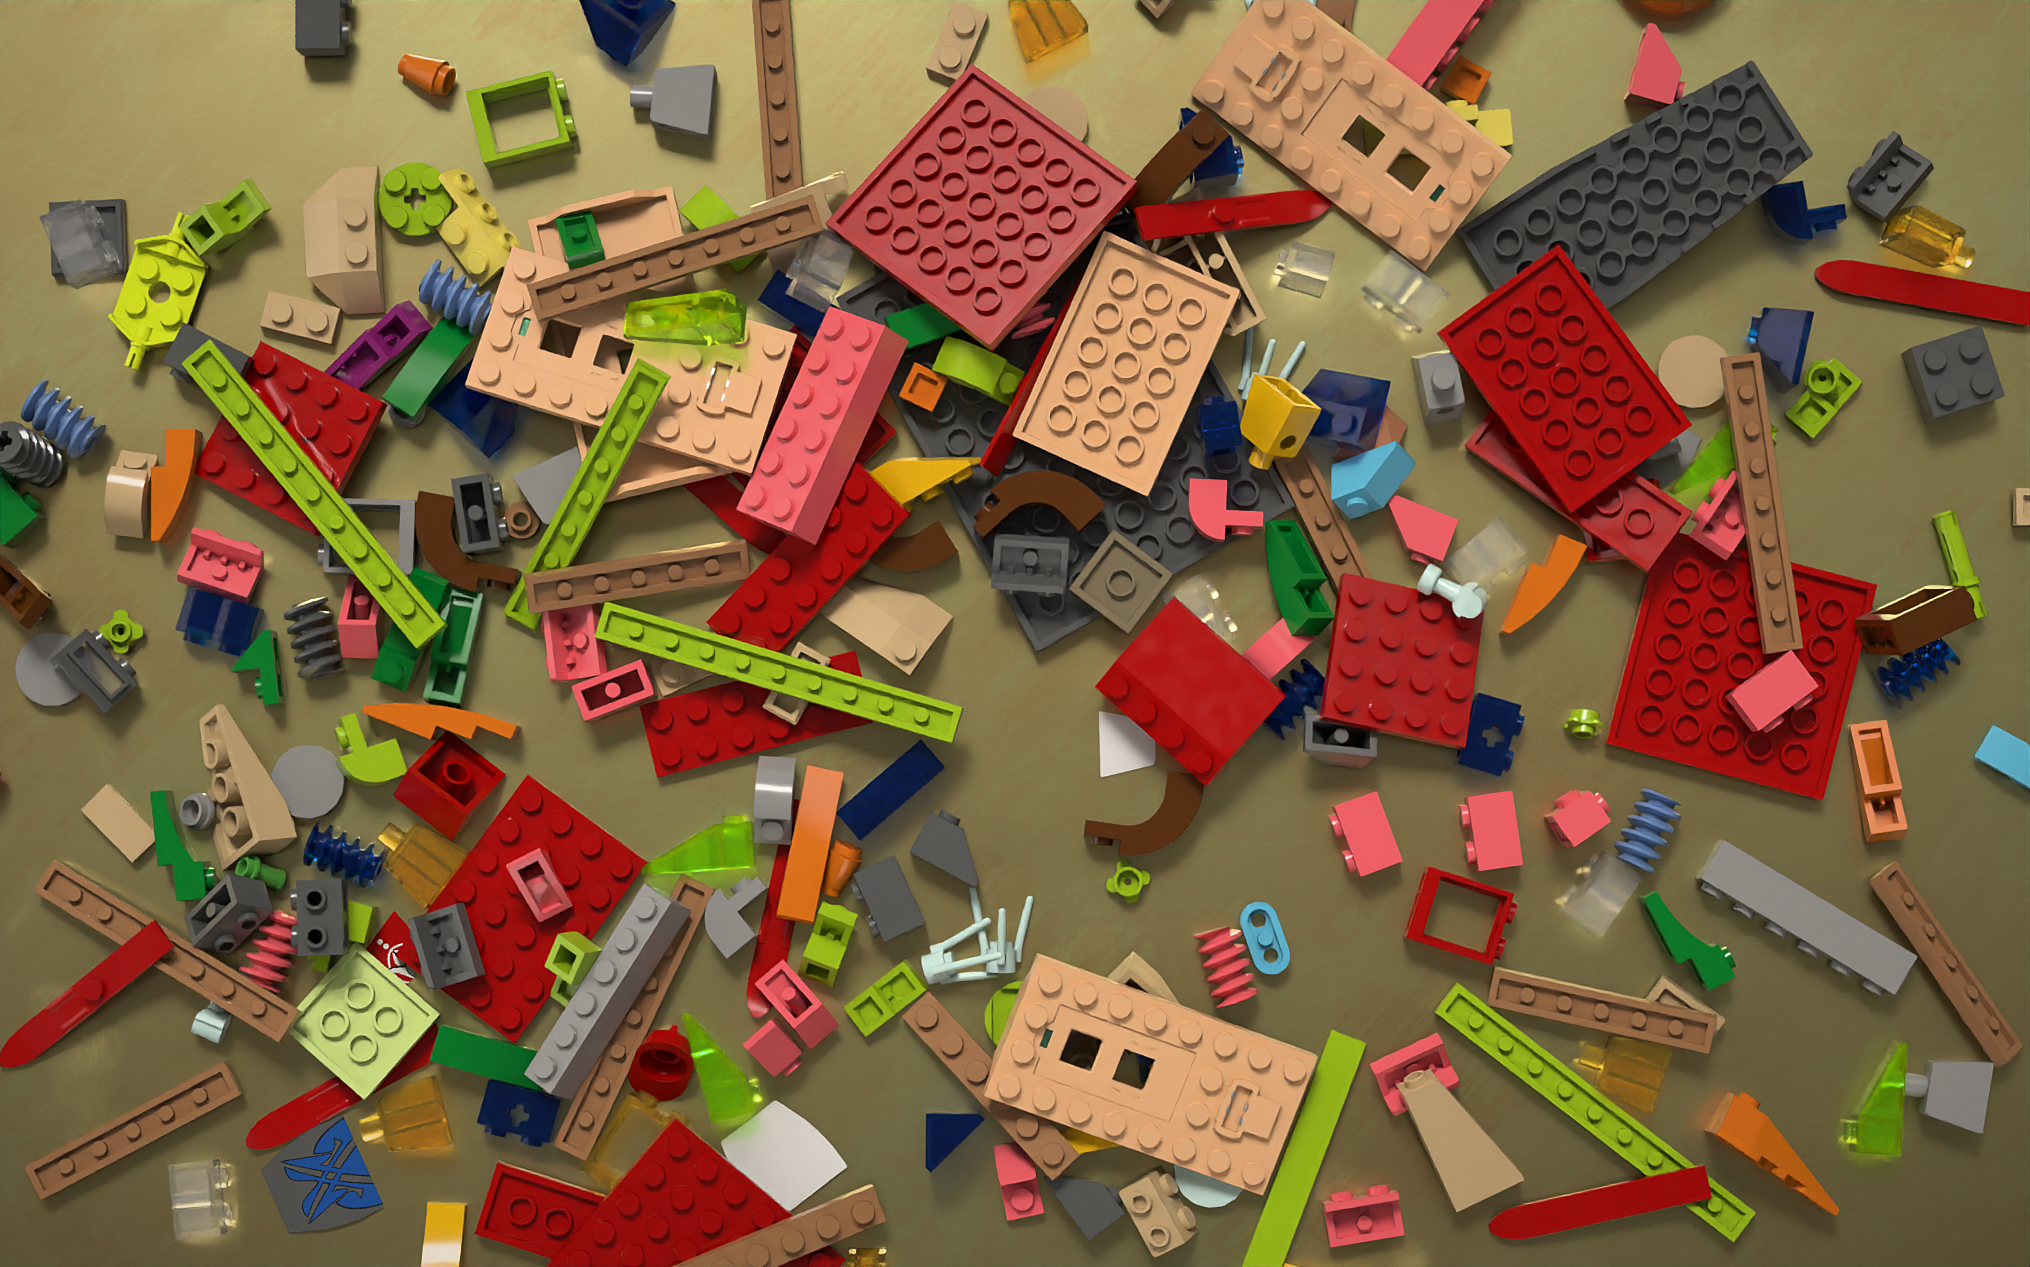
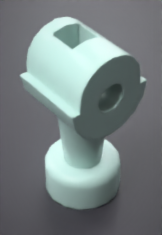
(1466, 599)
(212, 1023)

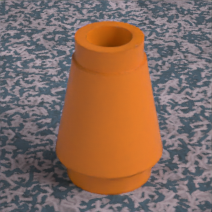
(429, 74)
(841, 864)

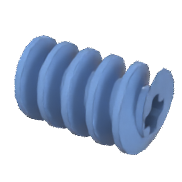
(455, 298)
(59, 421)
(1647, 830)

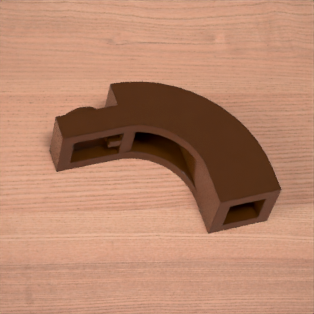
(1177, 161)
(1040, 488)
(437, 538)
(916, 552)
(22, 594)
(1178, 808)

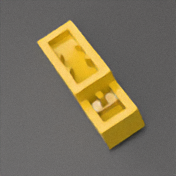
(444, 1235)

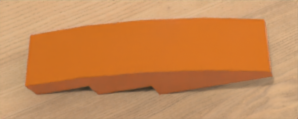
(429, 719)
(810, 844)

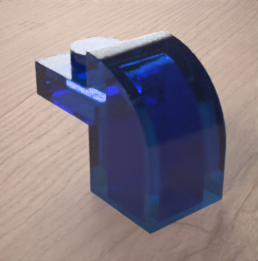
(1790, 218)

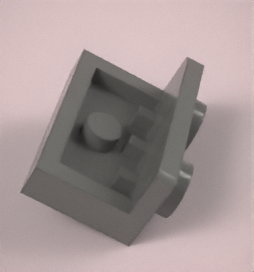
(1888, 178)
(1030, 564)
(446, 946)

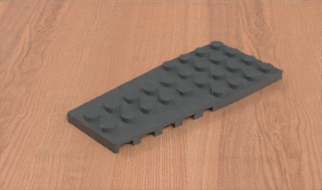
(1647, 190)

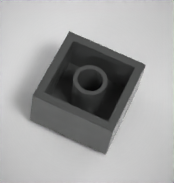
(1953, 374)

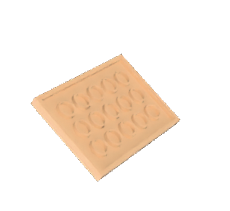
(1126, 363)

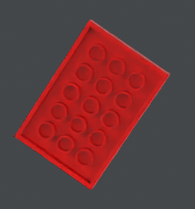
(1564, 379)
(509, 938)

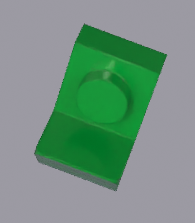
(579, 240)
(264, 657)

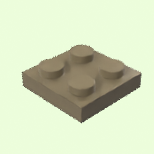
(1120, 581)

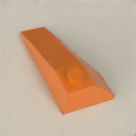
(1758, 1140)

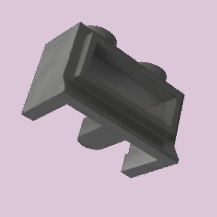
(95, 669)

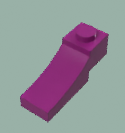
(380, 346)

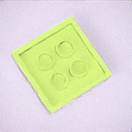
(362, 1021)

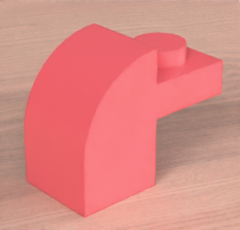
(1209, 514)
(1275, 649)

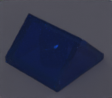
(946, 1131)

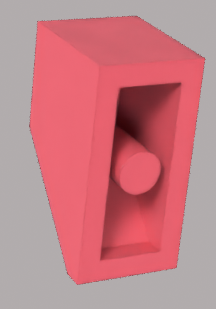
(1655, 72)
(1421, 529)
(360, 622)
(797, 1004)
(775, 1049)

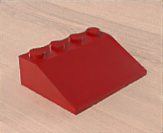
(1190, 691)

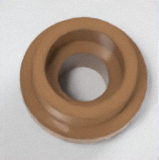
(532, 524)

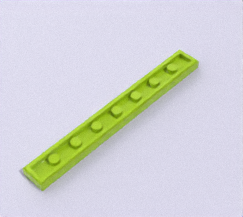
(592, 481)
(1304, 1151)

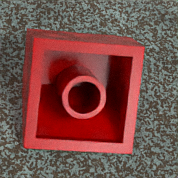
(448, 785)

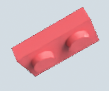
(1720, 522)
(221, 565)
(571, 643)
(1421, 1055)
(1363, 1217)

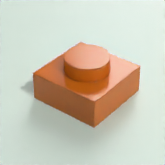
(1465, 80)
(923, 387)

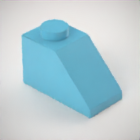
(1369, 479)

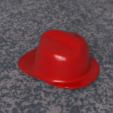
(662, 1064)

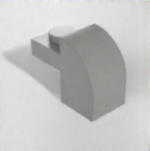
(774, 800)
(723, 917)

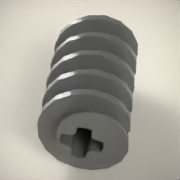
(29, 455)
(313, 639)

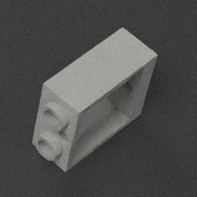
(408, 542)

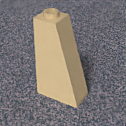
(1459, 1148)

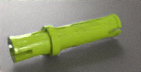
(1958, 558)

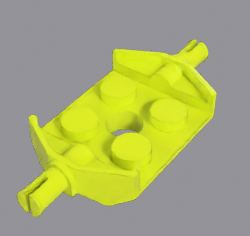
(154, 262)

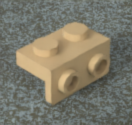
(1159, 1211)

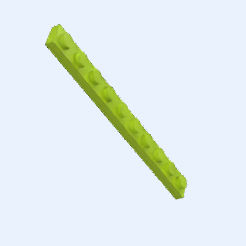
(314, 494)
(779, 672)
(1584, 1104)

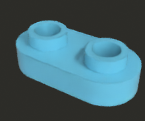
(1265, 937)

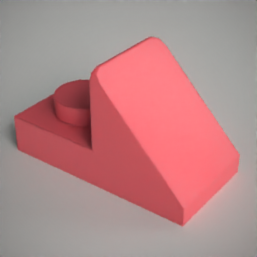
(539, 884)
(1017, 1181)

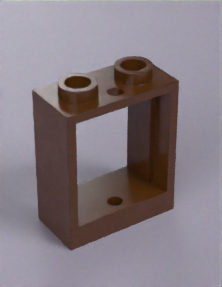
(1915, 619)

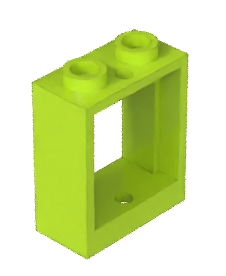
(483, 127)

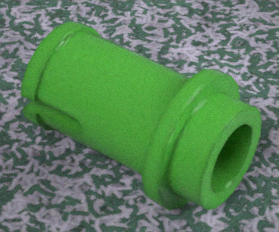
(253, 868)

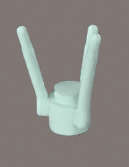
(1245, 382)
(1011, 955)
(943, 966)

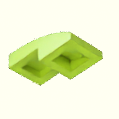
(1814, 411)
(886, 997)

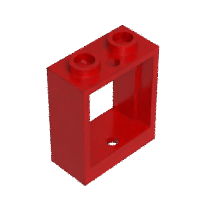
(1423, 902)

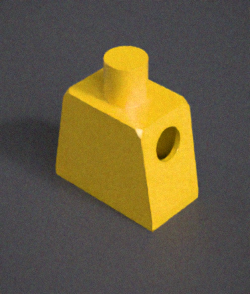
(1276, 419)

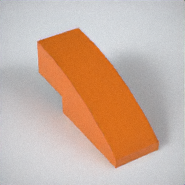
(174, 483)
(1543, 583)
(1877, 782)

